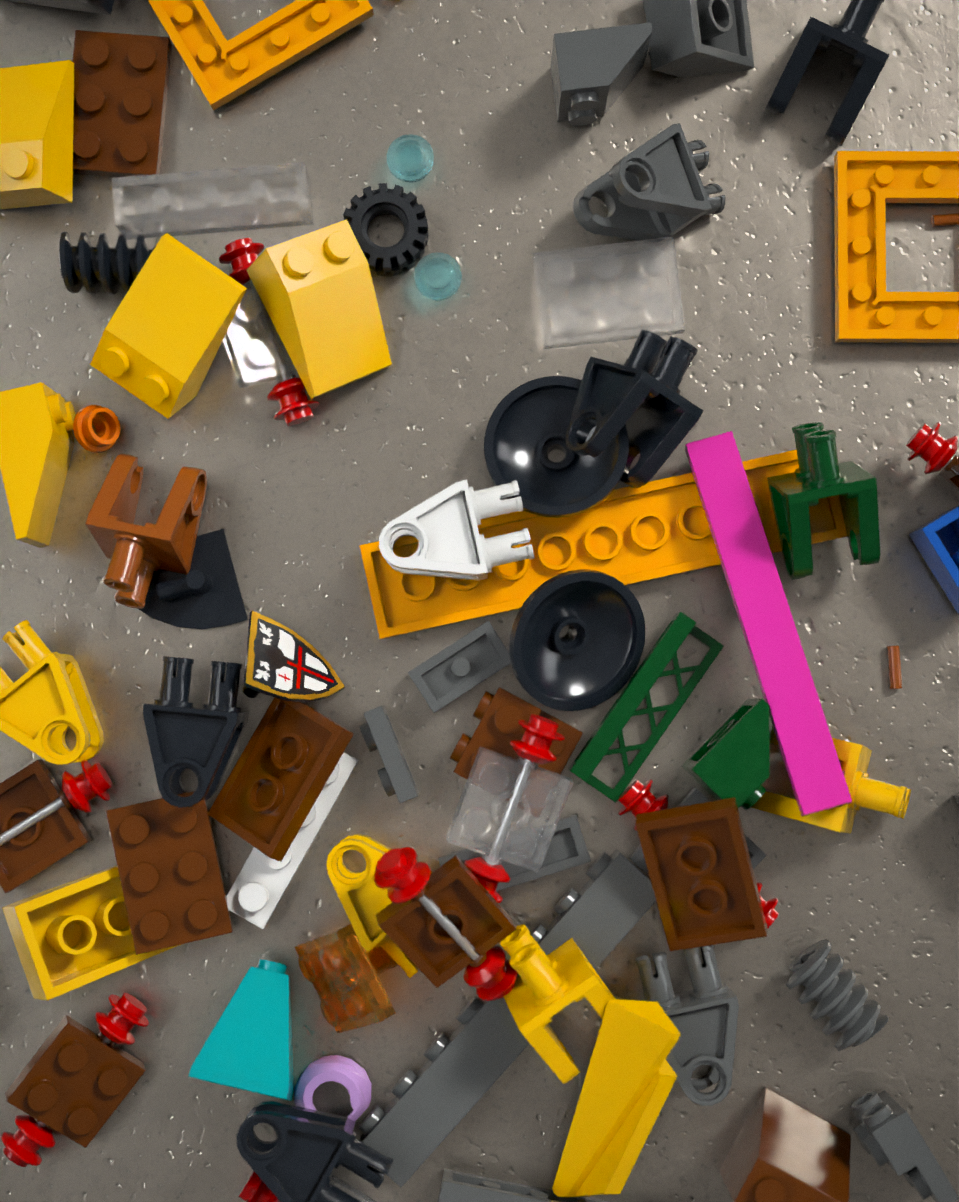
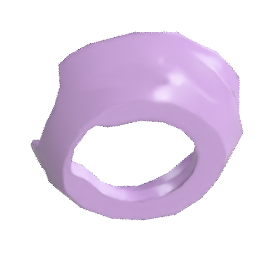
(335, 1069)

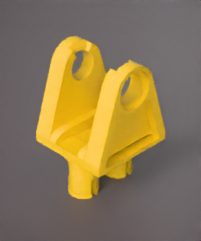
(47, 702)
(863, 792)
(363, 898)
(547, 987)

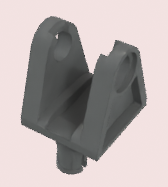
(652, 190)
(702, 1016)

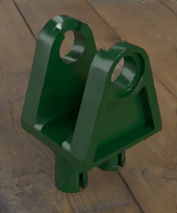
(821, 477)

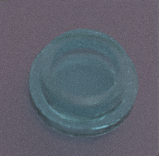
(410, 158)
(438, 276)

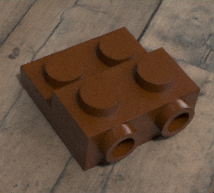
(500, 725)

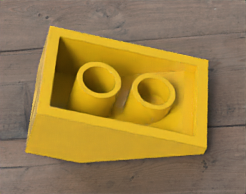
(36, 134)
(323, 307)
(168, 327)
(35, 457)
(73, 934)

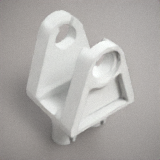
(450, 533)

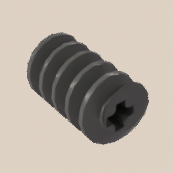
(836, 995)

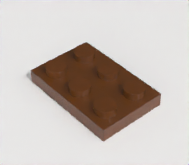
(119, 103)
(280, 776)
(169, 873)
(701, 874)

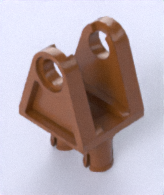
(139, 549)

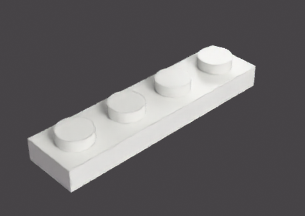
(265, 879)

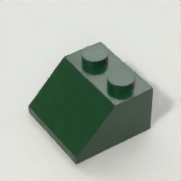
(736, 756)

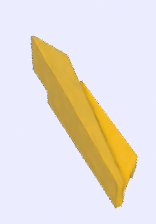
(618, 1099)

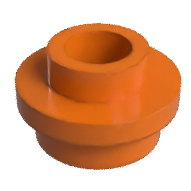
(106, 425)

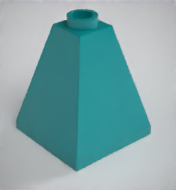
(253, 1036)

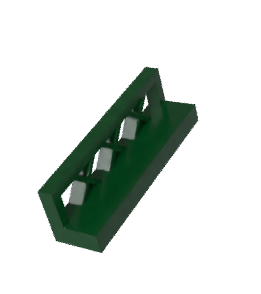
(632, 696)

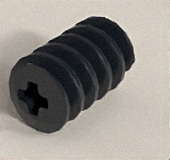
(101, 264)

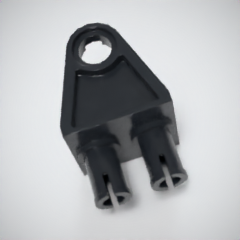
(849, 38)
(642, 397)
(190, 735)
(307, 1152)

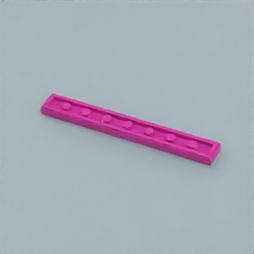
(767, 625)

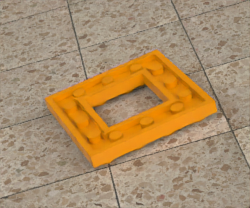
(236, 65)
(861, 189)

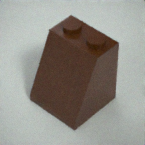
(787, 1155)

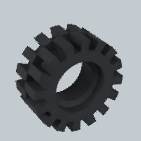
(402, 206)

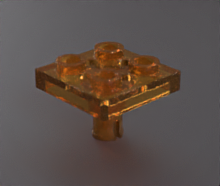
(346, 978)

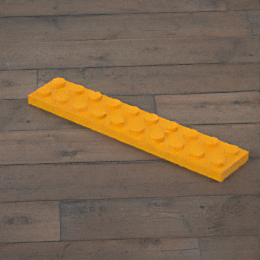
(628, 535)

